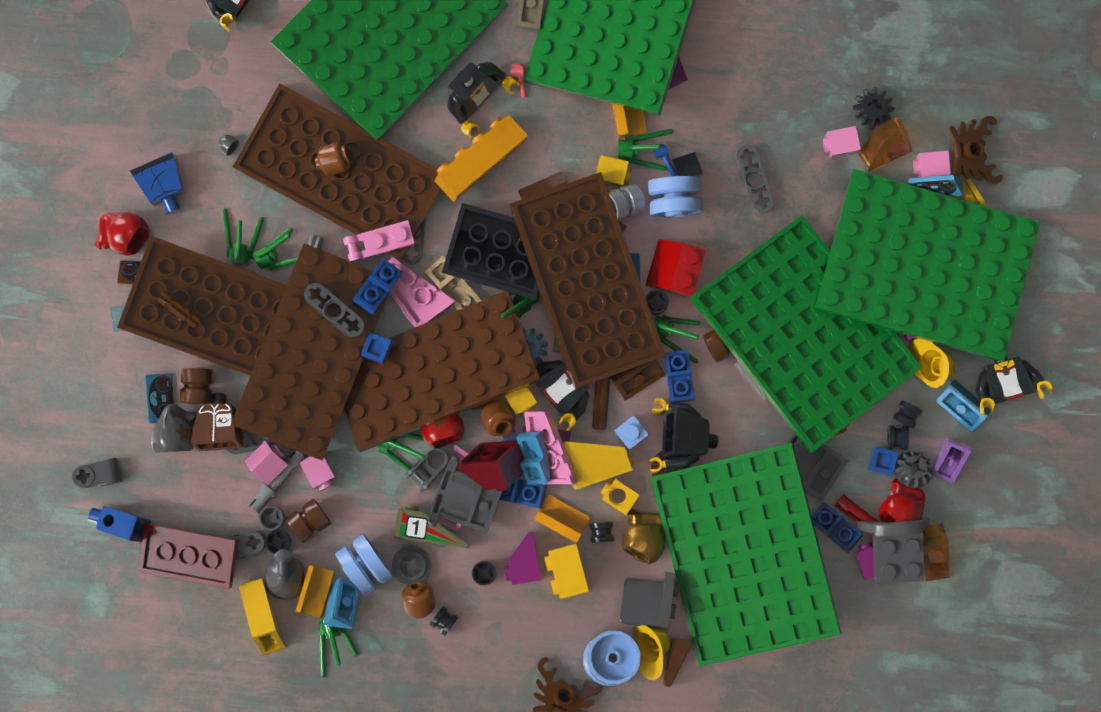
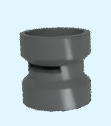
(269, 516)

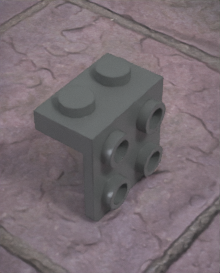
(649, 602)

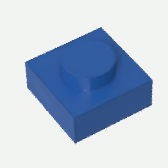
(377, 348)
(883, 461)

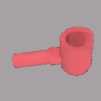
(519, 71)

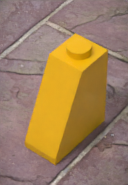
(596, 462)
(261, 616)

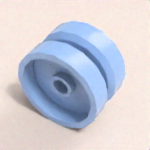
(675, 196)
(362, 566)
(597, 662)

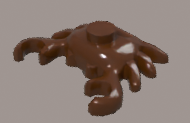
(969, 150)
(560, 696)

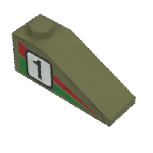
(415, 526)

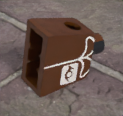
(214, 427)

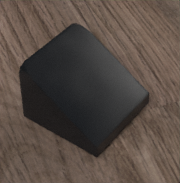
(687, 165)

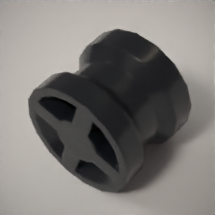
(907, 414)
(897, 437)
(601, 532)
(443, 621)

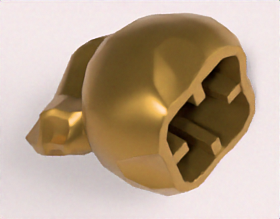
(644, 537)

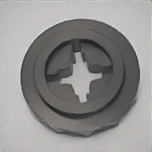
(903, 469)
(407, 554)

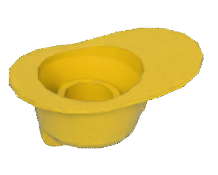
(936, 363)
(653, 647)

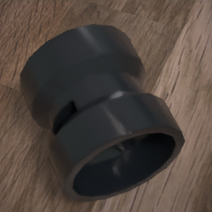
(657, 298)
(273, 542)
(484, 573)

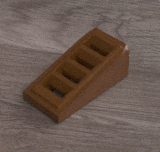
(677, 655)

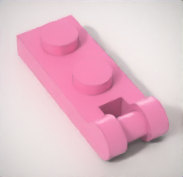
(379, 241)

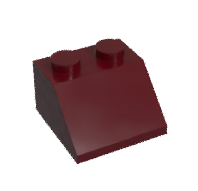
(493, 464)

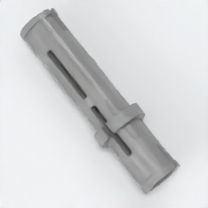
(268, 491)

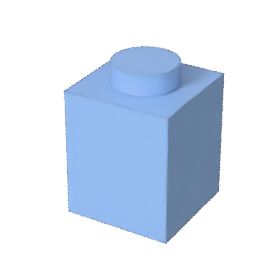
(631, 432)

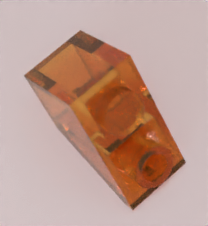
(885, 144)
(936, 553)

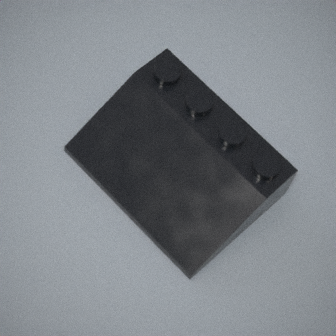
(489, 252)

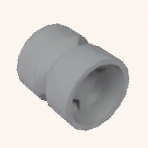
(627, 201)

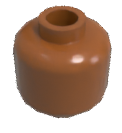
(333, 158)
(498, 418)
(418, 599)

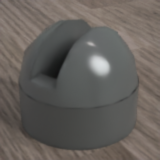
(227, 144)

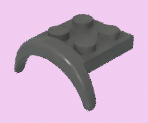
(818, 468)
(463, 500)
(897, 550)

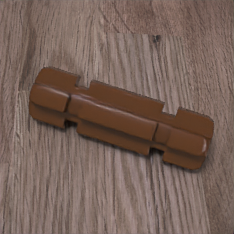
(179, 309)

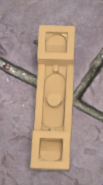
(452, 286)

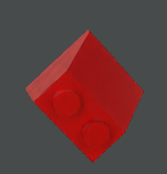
(675, 267)

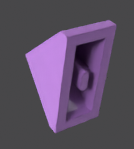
(951, 460)

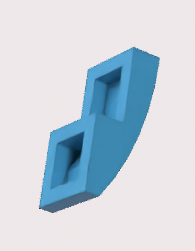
(535, 461)

